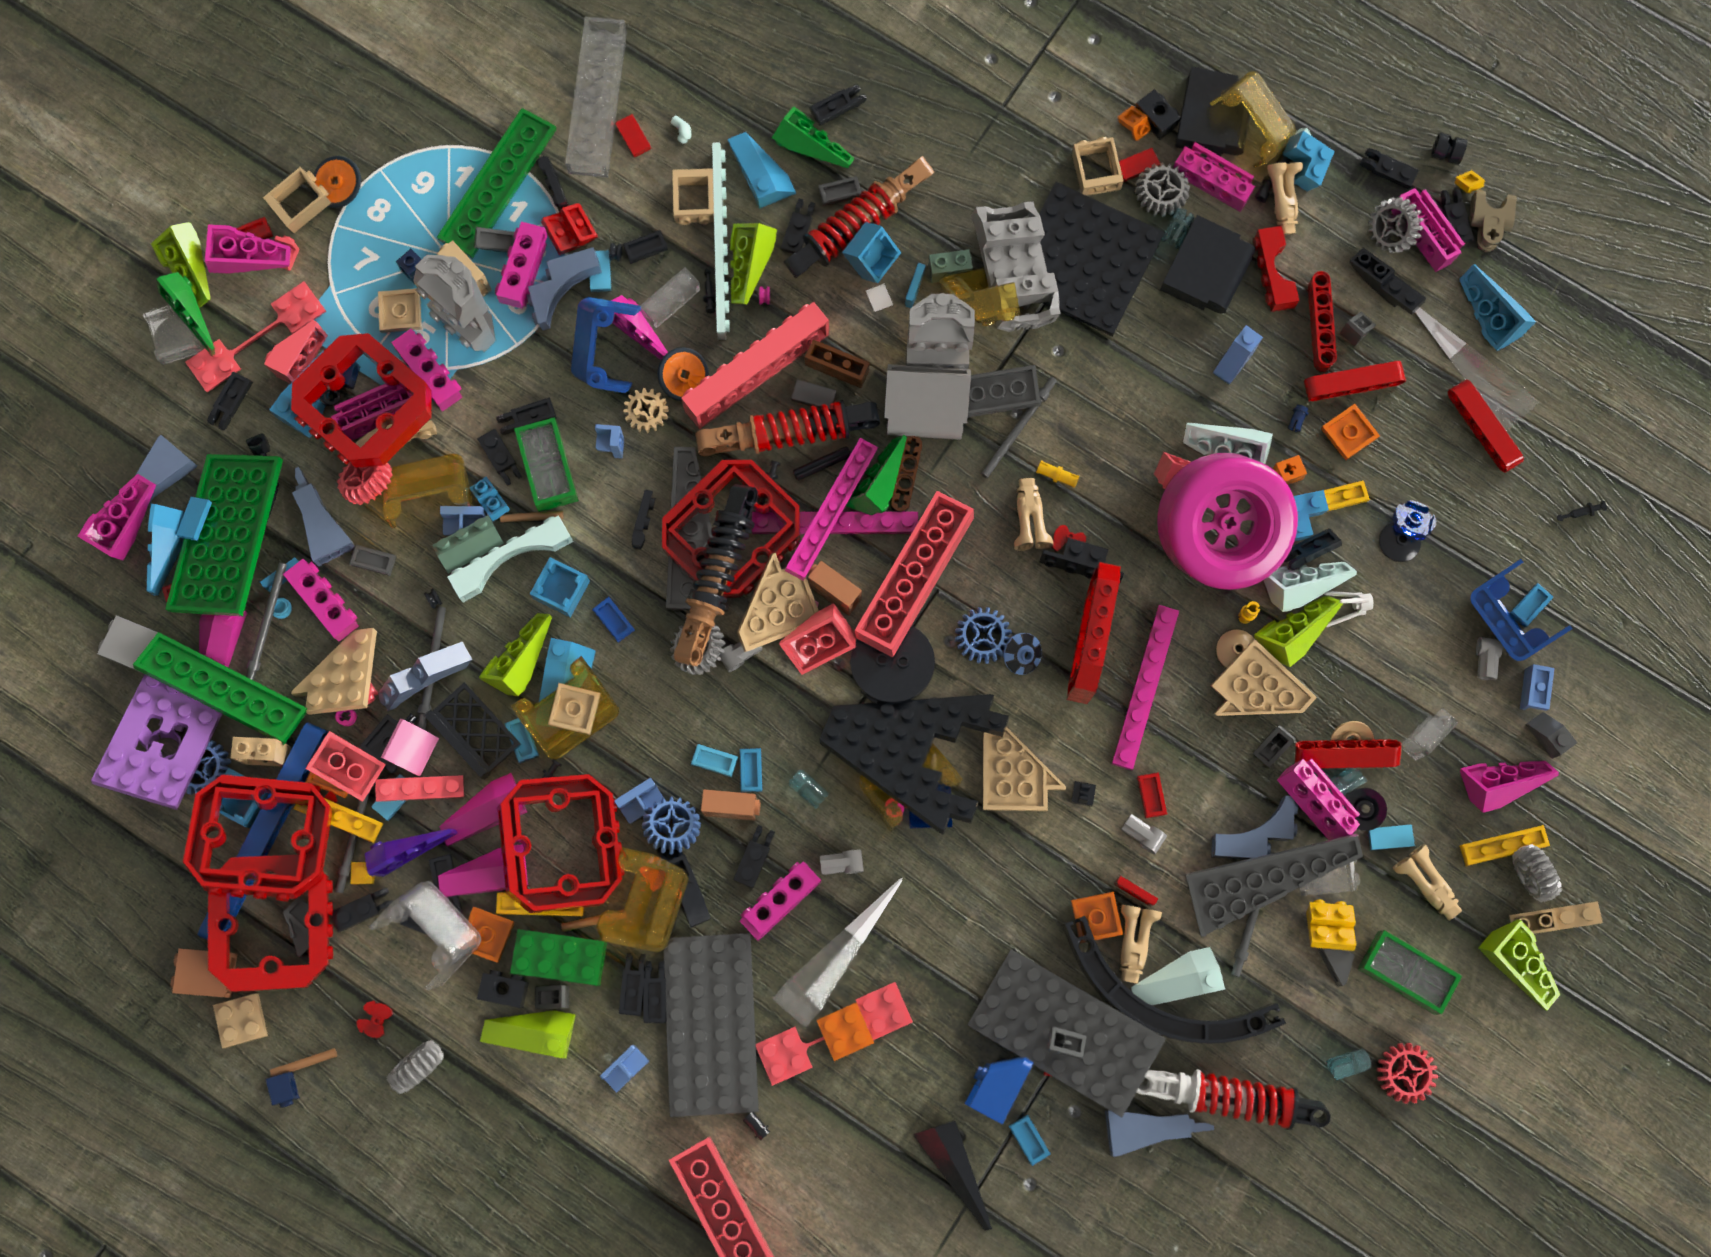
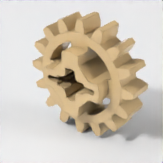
(654, 406)

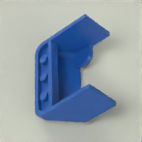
(590, 315)
(1516, 643)
(998, 1087)

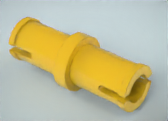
(1058, 474)
(1249, 612)

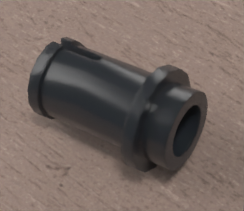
(756, 1125)

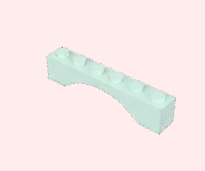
(472, 578)

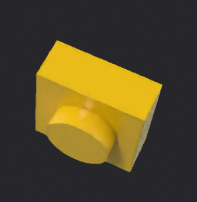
(1469, 181)
(359, 874)

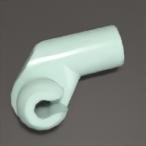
(684, 129)

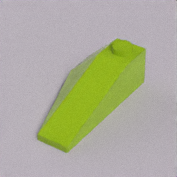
(1296, 634)
(516, 665)
(1517, 956)
(537, 1033)

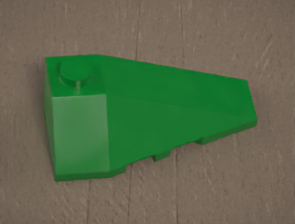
(799, 135)
(180, 297)
(878, 487)

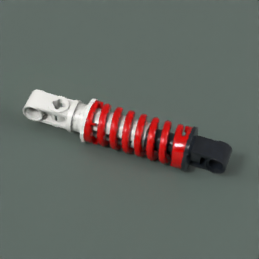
(1236, 1098)

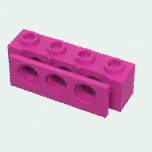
(1214, 179)
(1440, 231)
(520, 255)
(410, 345)
(364, 404)
(300, 577)
(1327, 808)
(809, 882)

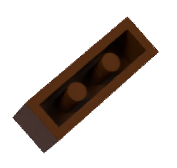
(837, 363)

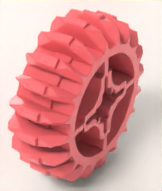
(363, 483)
(1403, 1065)

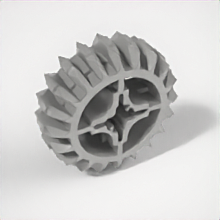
(1178, 191)
(1384, 217)
(710, 654)
(1536, 873)
(415, 1067)

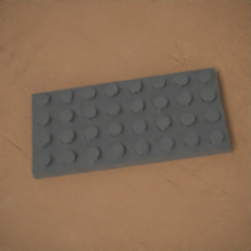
(1031, 999)
(710, 1025)

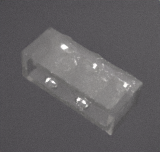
(670, 298)

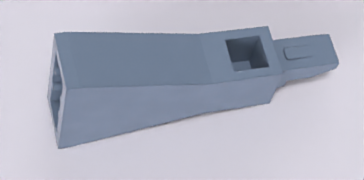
(165, 465)
(323, 533)
(1142, 1130)

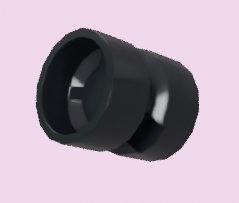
(1449, 148)

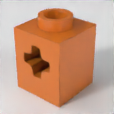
(1293, 465)

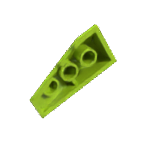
(751, 250)
(181, 252)

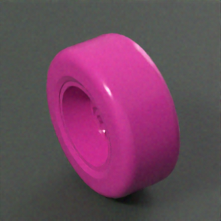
(1258, 551)

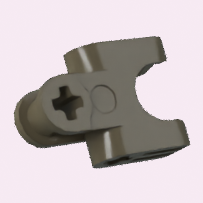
(1491, 221)

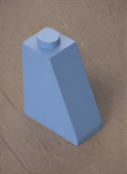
(1238, 354)

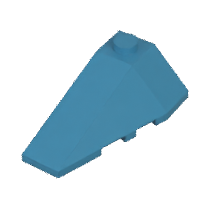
(558, 662)

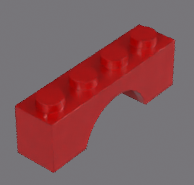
(1280, 292)

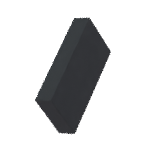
(645, 246)

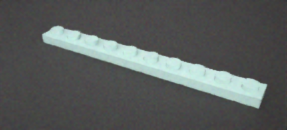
(721, 249)

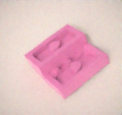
(410, 747)

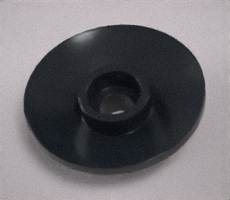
(1396, 550)
(1377, 805)

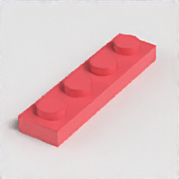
(419, 788)

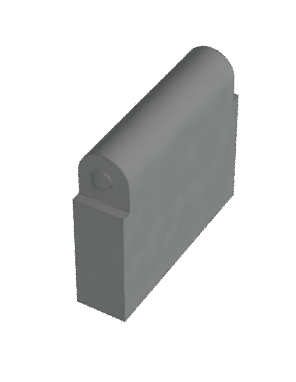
(927, 401)

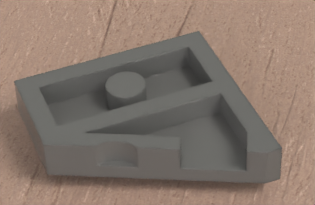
(298, 930)

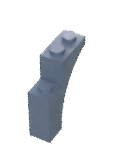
(562, 276)
(423, 673)
(1255, 842)

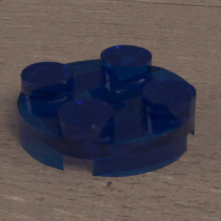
(1404, 524)

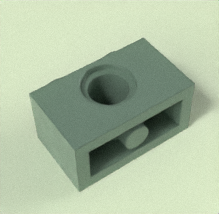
(949, 264)

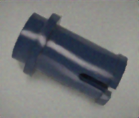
(1298, 417)

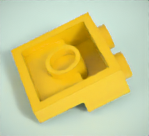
(1331, 925)

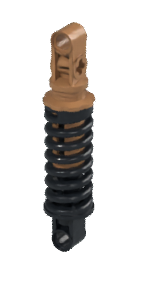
(715, 572)

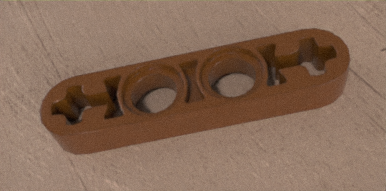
(907, 474)

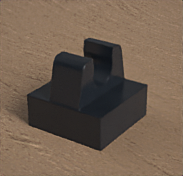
(1083, 793)

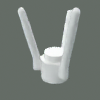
(1359, 601)

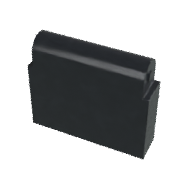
(1216, 126)
(1208, 266)

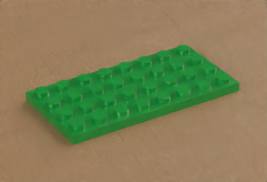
(219, 567)

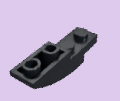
(1385, 283)
(693, 901)

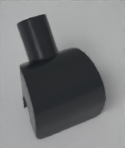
(258, 445)

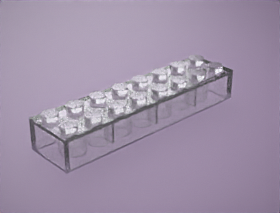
(596, 97)

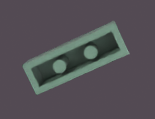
(467, 544)

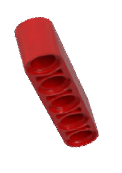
(1320, 330)
(1354, 381)
(1485, 426)
(1350, 753)

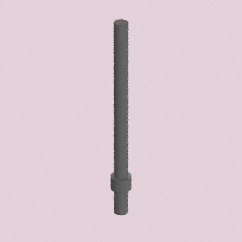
(1044, 394)
(253, 664)
(426, 698)
(344, 870)
(1241, 954)

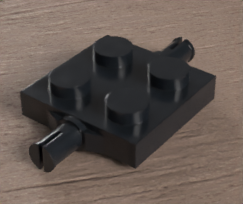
(379, 738)

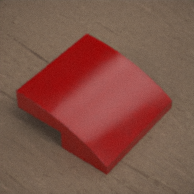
(569, 228)

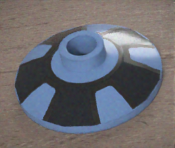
(1015, 651)

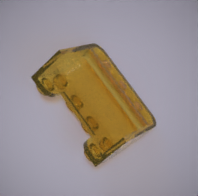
(989, 303)
(650, 903)

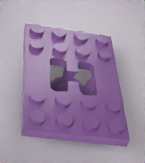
(148, 773)

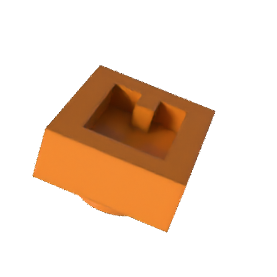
(1135, 121)

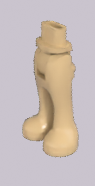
(1285, 199)
(1030, 504)
(1436, 893)
(1135, 953)

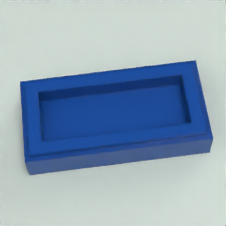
(613, 619)

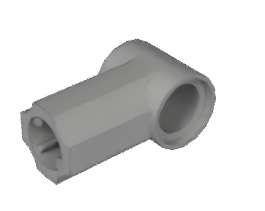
(1489, 652)
(735, 656)
(1148, 836)
(847, 862)

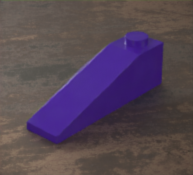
(391, 855)

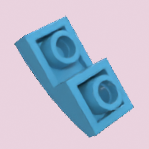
(489, 498)

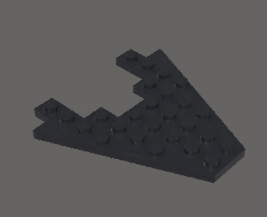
(893, 742)

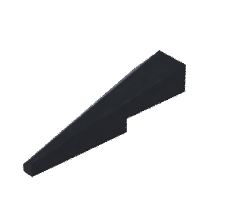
(948, 1153)

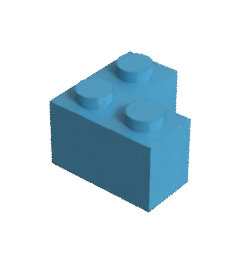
(1314, 157)
(1308, 506)

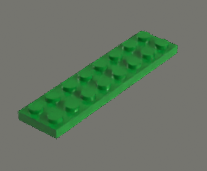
(498, 180)
(220, 688)

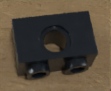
(1159, 124)
(490, 992)

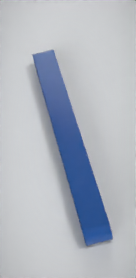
(269, 822)

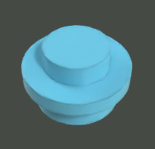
(282, 609)

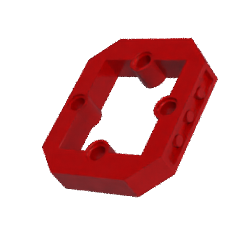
(336, 361)
(778, 503)
(1093, 633)
(542, 791)
(205, 820)
(285, 976)

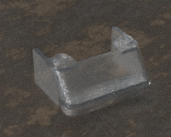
(440, 921)

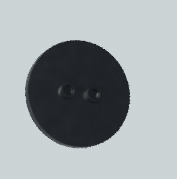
(896, 677)

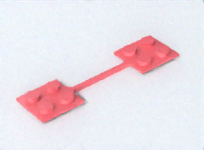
(293, 309)
(787, 1055)

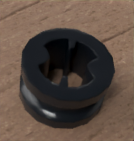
(615, 252)
(336, 398)
(433, 598)

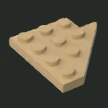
(776, 607)
(342, 677)
(1260, 686)
(1014, 776)

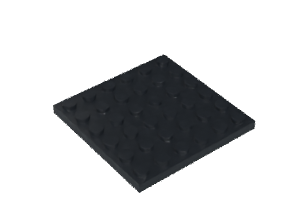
(1094, 256)

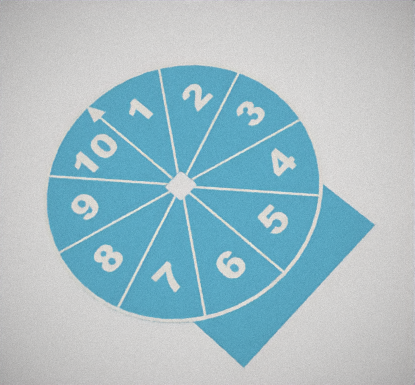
(405, 209)

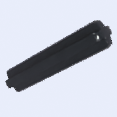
(821, 463)

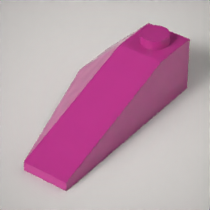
(239, 252)
(639, 329)
(119, 520)
(219, 636)
(1501, 784)
(481, 810)
(477, 875)

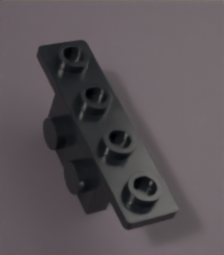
(1077, 558)

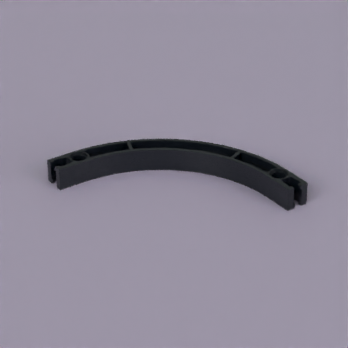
(1160, 1022)

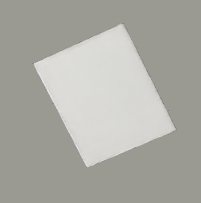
(879, 297)

